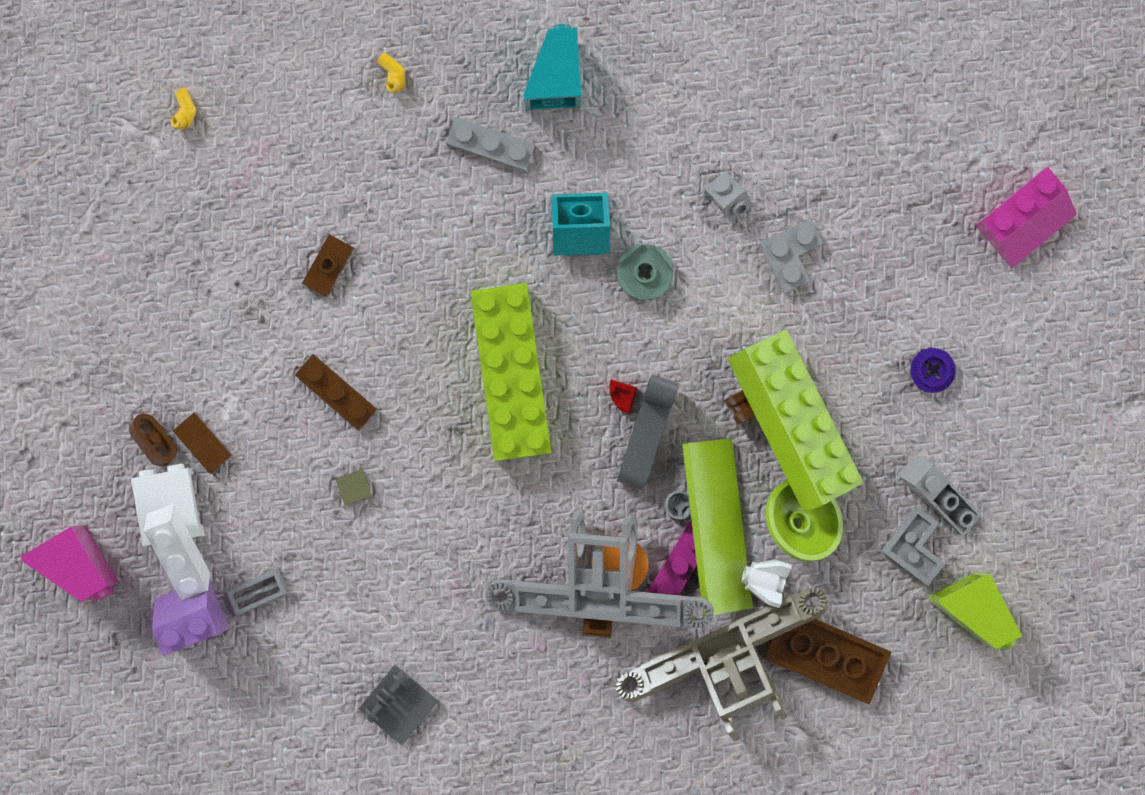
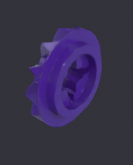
(945, 372)

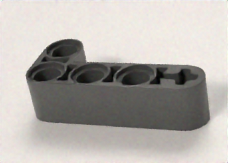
(647, 431)

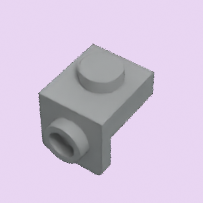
(729, 196)

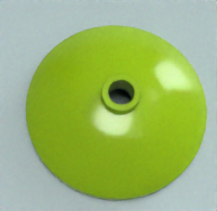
(815, 532)

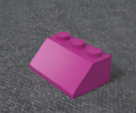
(1028, 217)

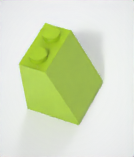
(979, 610)

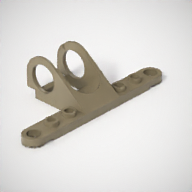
(725, 656)

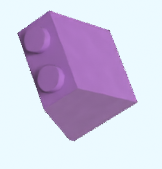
(187, 621)

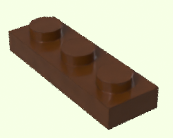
(336, 392)

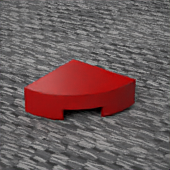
(622, 395)

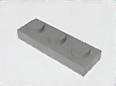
(490, 144)

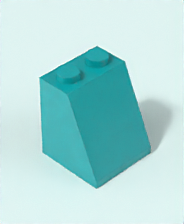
(556, 73)

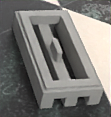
(279, 582)

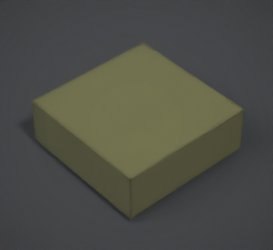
(353, 487)

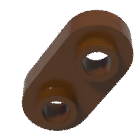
(153, 440)

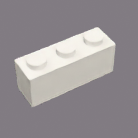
(177, 552)

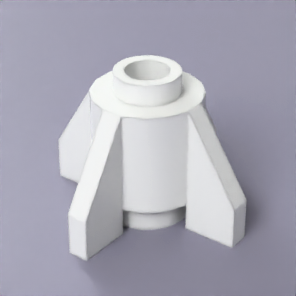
(767, 580)

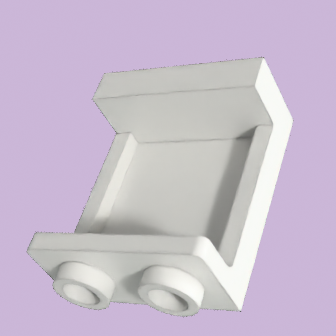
(160, 490)

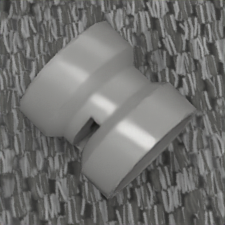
(681, 505)

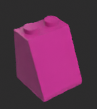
(74, 564)

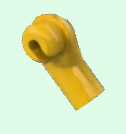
(395, 75)
(186, 112)

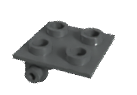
(398, 704)

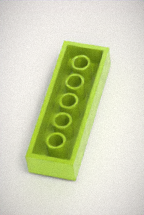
(510, 372)
(795, 421)

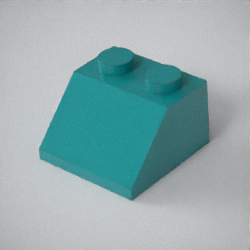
(580, 224)

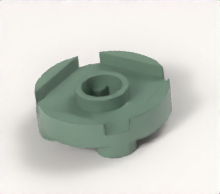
(646, 256)

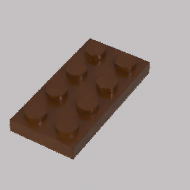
(831, 658)

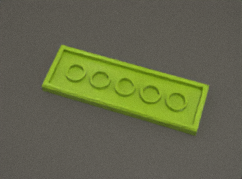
(717, 524)

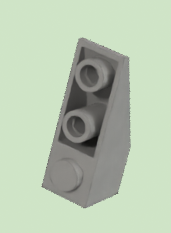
(939, 494)

